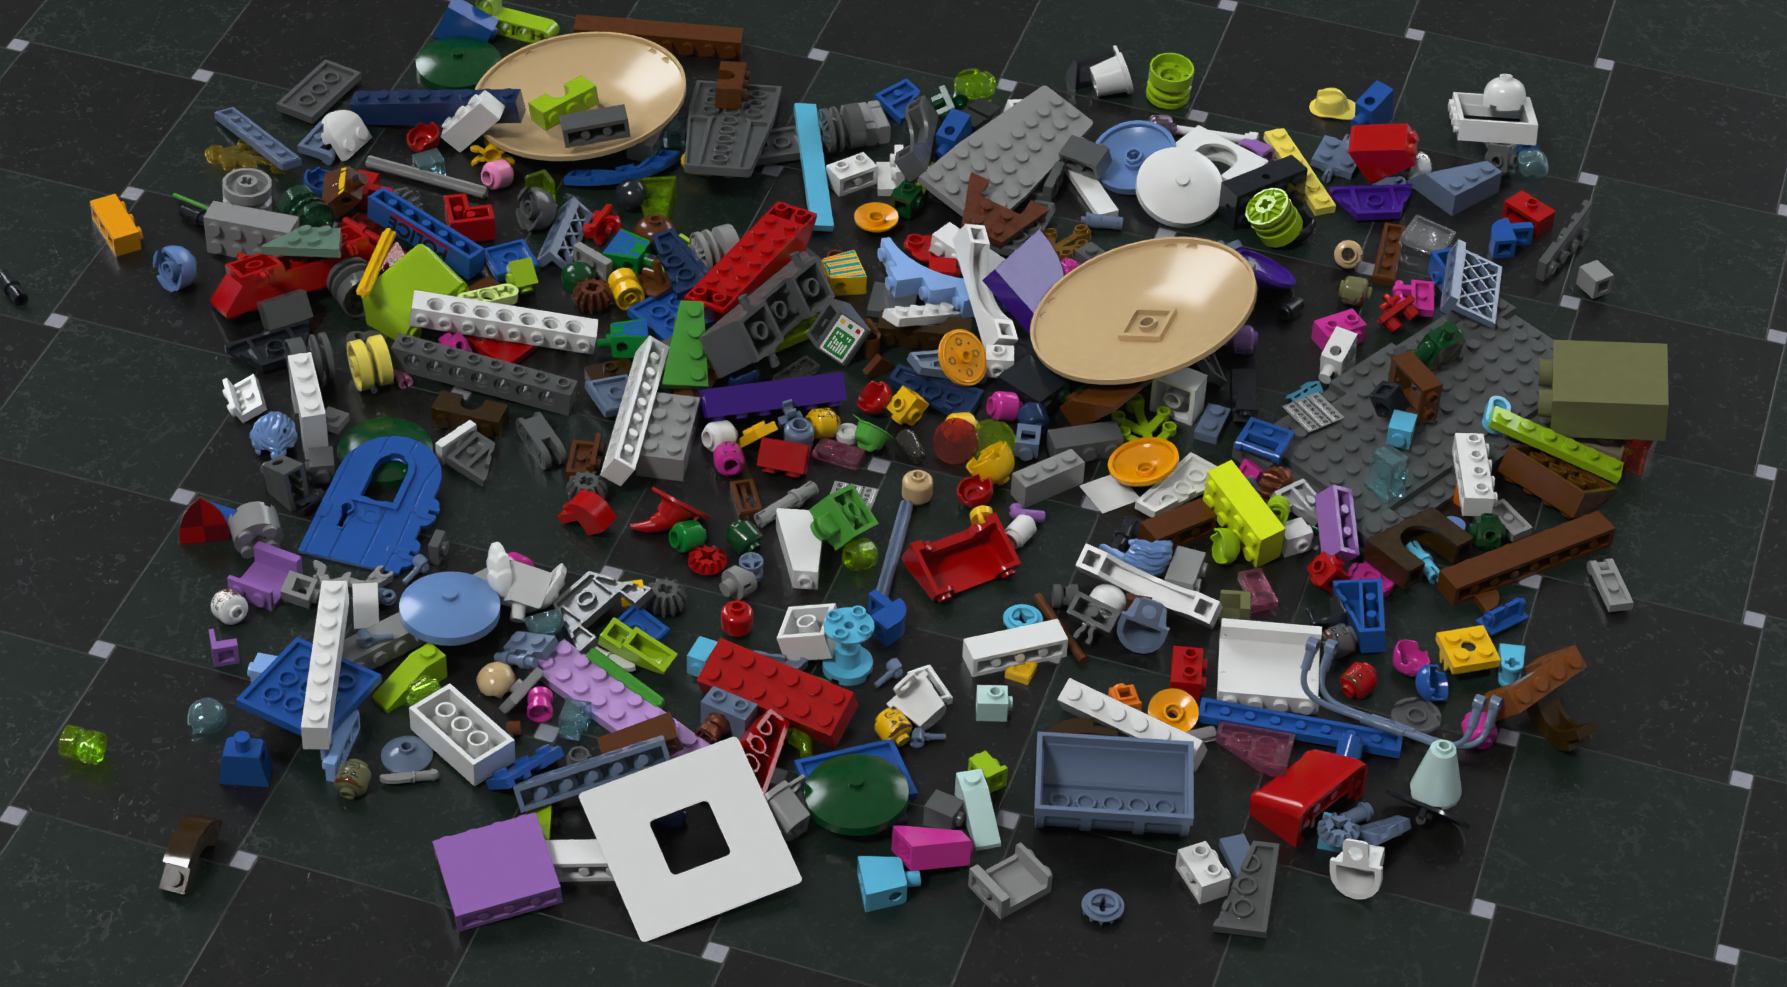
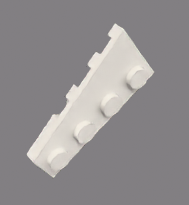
(1178, 488)

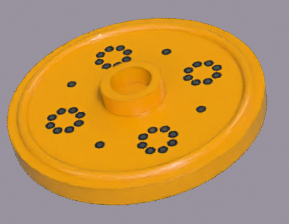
(962, 357)

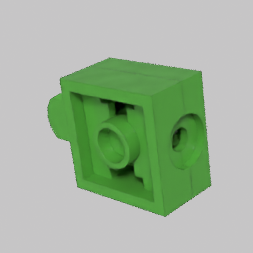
(841, 517)

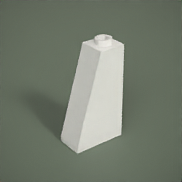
(799, 546)

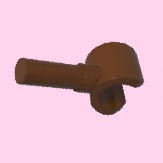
(513, 728)

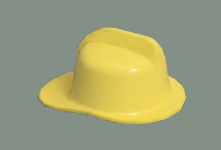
(1332, 104)

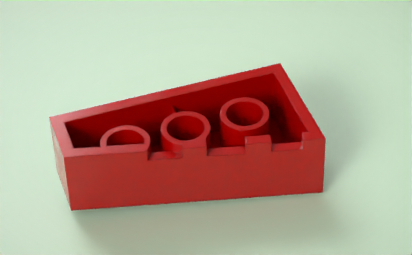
(763, 745)

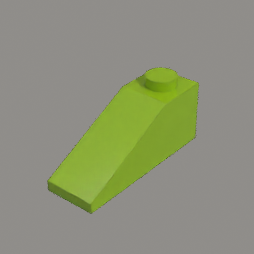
(424, 661)

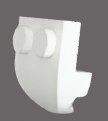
(344, 132)

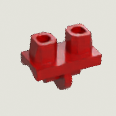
(603, 225)
(1389, 319)

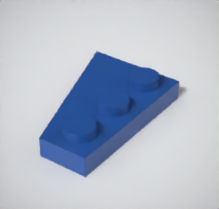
(506, 778)

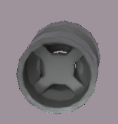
(1063, 594)

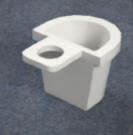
(1111, 76)
(918, 700)
(1358, 869)

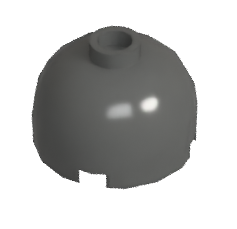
(536, 209)

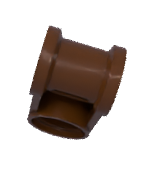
(872, 343)

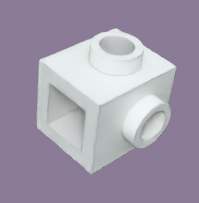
(998, 359)

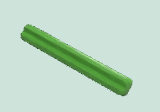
(625, 677)

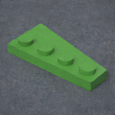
(687, 358)

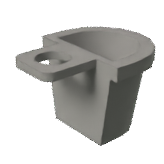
(787, 809)

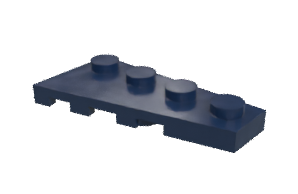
(679, 262)
(938, 392)

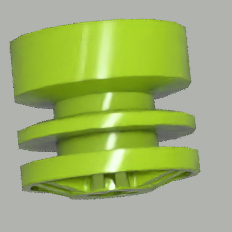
(1169, 81)
(1274, 217)

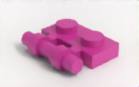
(1423, 293)

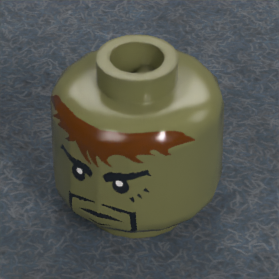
(1355, 291)
(352, 778)

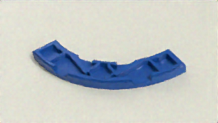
(594, 177)

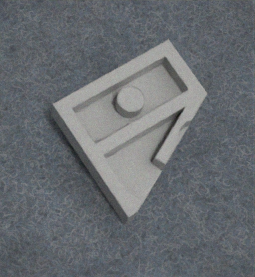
(1301, 499)

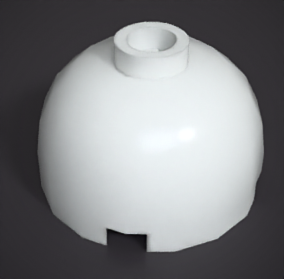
(1504, 93)

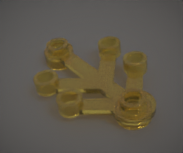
(246, 159)

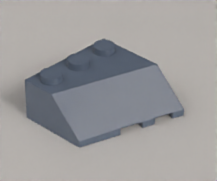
(1459, 186)

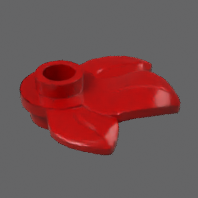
(919, 246)

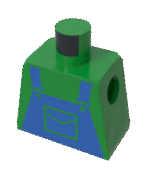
(630, 252)
(624, 337)

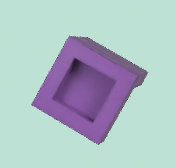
(224, 651)

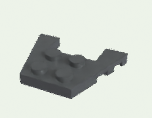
(590, 600)

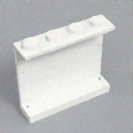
(1263, 665)

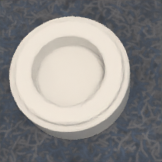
(846, 433)

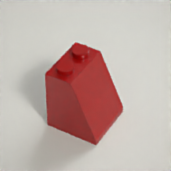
(1383, 149)

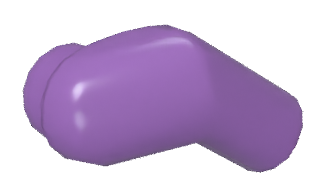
(1017, 509)

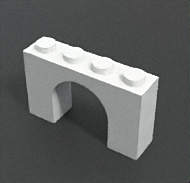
(1220, 149)
(307, 401)

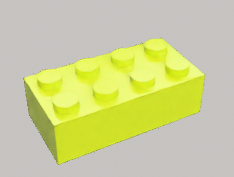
(1244, 512)

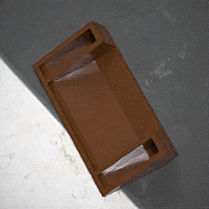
(1098, 401)

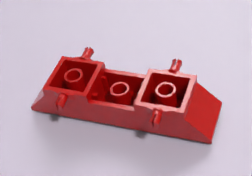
(754, 259)
(266, 276)

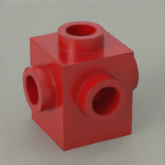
(1326, 570)

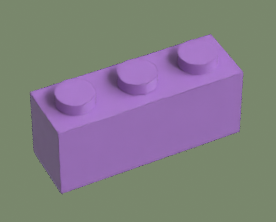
(1337, 522)

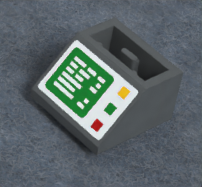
(838, 331)

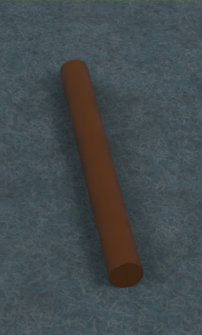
(1051, 615)

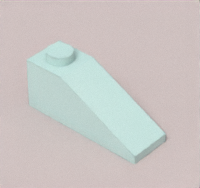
(978, 808)

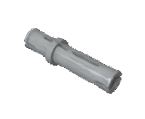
(794, 499)

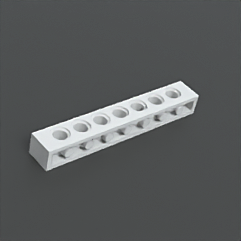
(503, 322)
(634, 411)

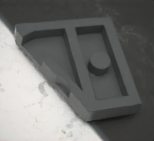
(473, 458)

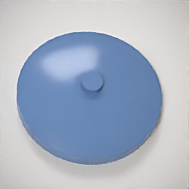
(1129, 147)
(449, 608)

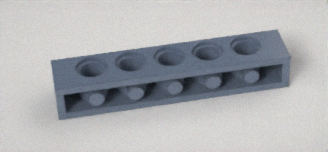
(589, 773)

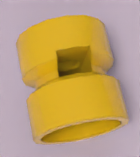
(625, 288)

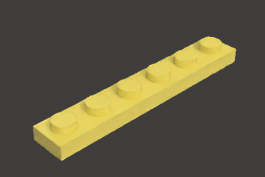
(1315, 193)

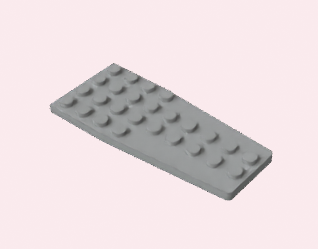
(1009, 151)

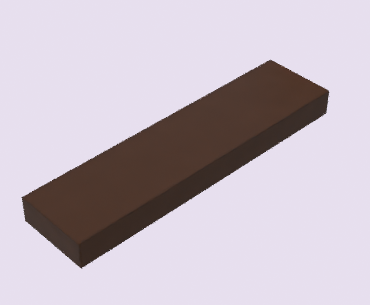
(1388, 255)

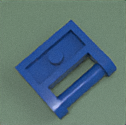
(1267, 435)

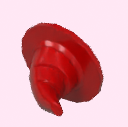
(669, 513)

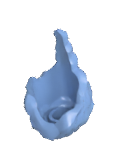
(273, 433)
(1144, 555)

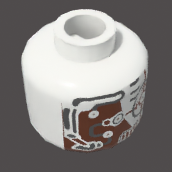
(228, 604)

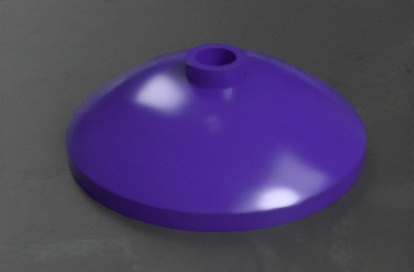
(1268, 272)

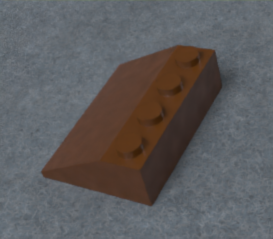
(1555, 480)

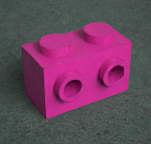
(1347, 320)

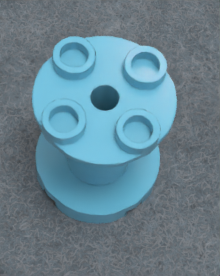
(850, 660)

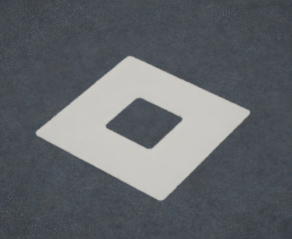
(652, 894)

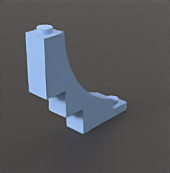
(341, 739)

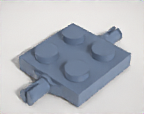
(1334, 158)

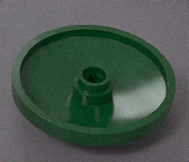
(455, 62)
(390, 473)
(856, 794)

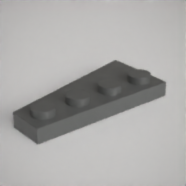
(1566, 242)
(1250, 898)

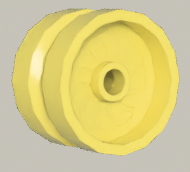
(370, 362)

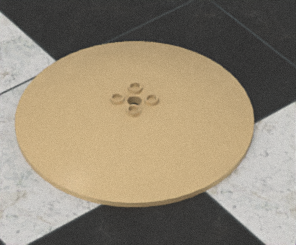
(621, 67)
(1143, 310)

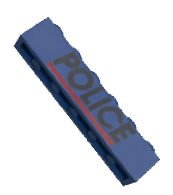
(421, 228)

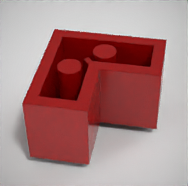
(472, 222)

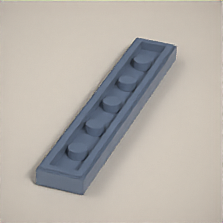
(258, 138)

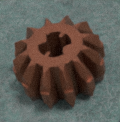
(592, 295)
(1273, 480)

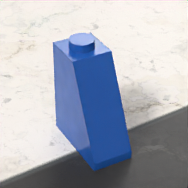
(466, 20)

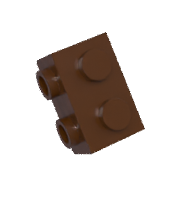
(585, 456)

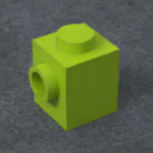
(522, 275)

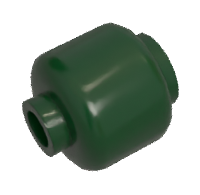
(744, 537)

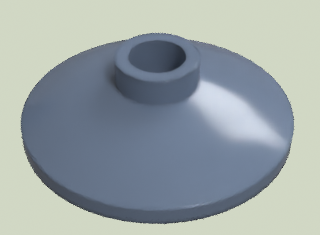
(406, 754)

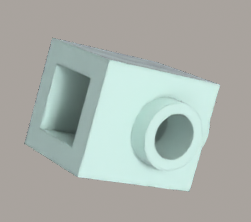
(992, 703)

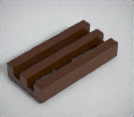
(748, 511)

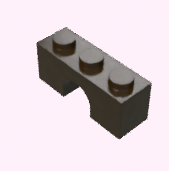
(450, 413)

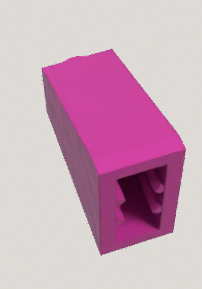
(931, 847)

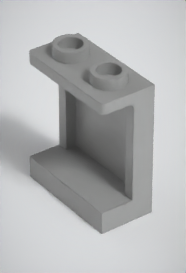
(1011, 882)

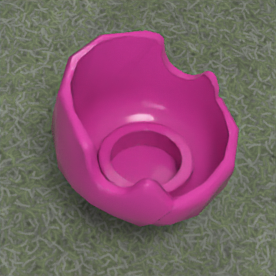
(1408, 658)

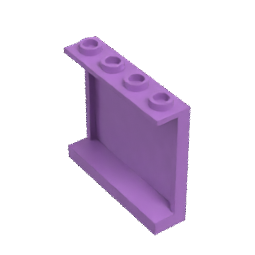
(497, 871)

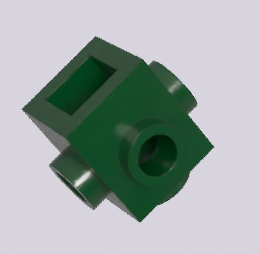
(907, 199)
(1486, 523)

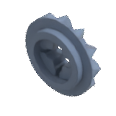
(1337, 837)
(1113, 903)

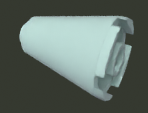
(1438, 776)

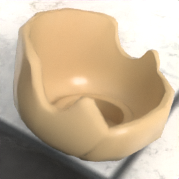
(495, 679)

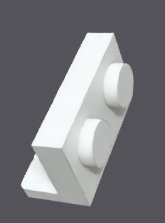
(244, 398)

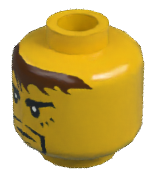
(824, 422)
(894, 726)

